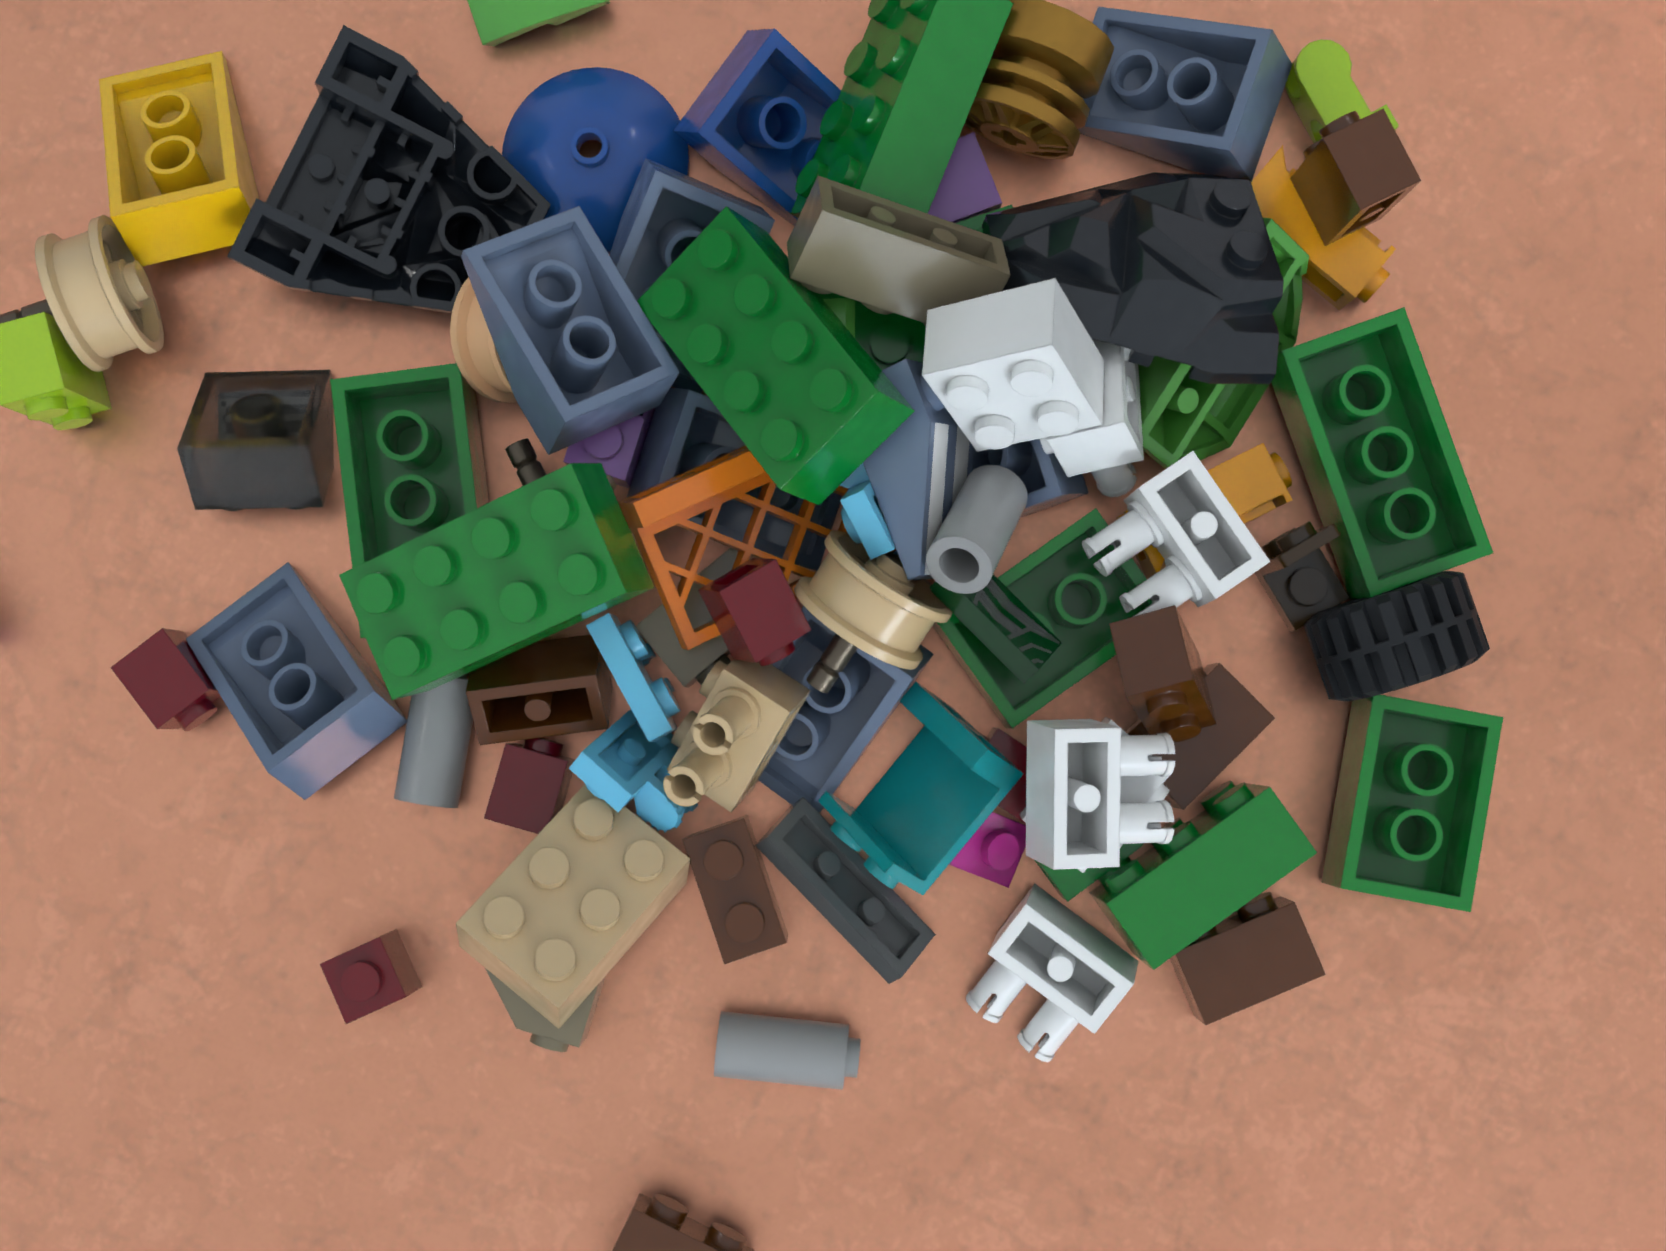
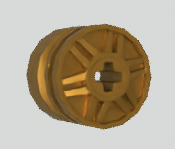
(1039, 80)

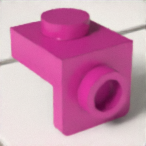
(993, 850)

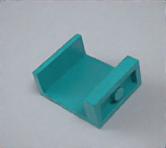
(927, 798)

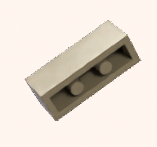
(890, 253)

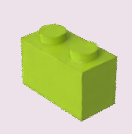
(45, 376)

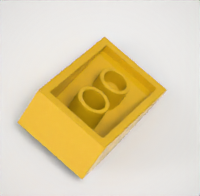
(176, 158)

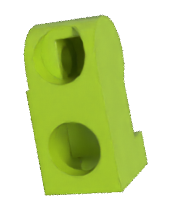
(1323, 87)

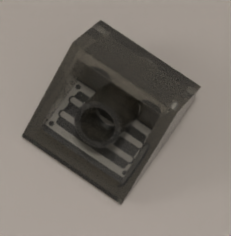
(260, 440)

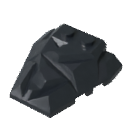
(382, 189)
(1158, 268)

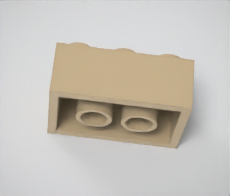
(572, 904)

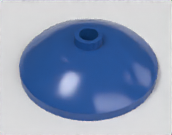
(602, 106)

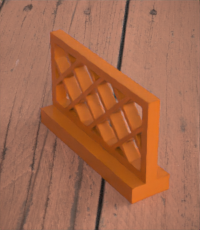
(706, 490)

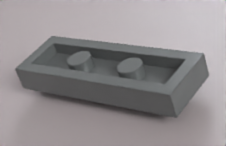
(844, 891)

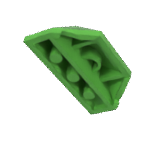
(1204, 417)

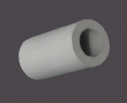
(977, 529)
(435, 746)
(785, 1050)

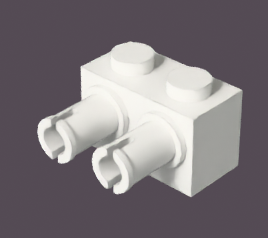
(1119, 441)
(1194, 531)
(1076, 792)
(1062, 960)

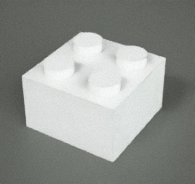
(1014, 366)

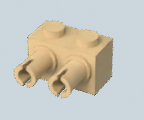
(733, 733)

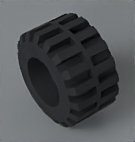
(1397, 637)

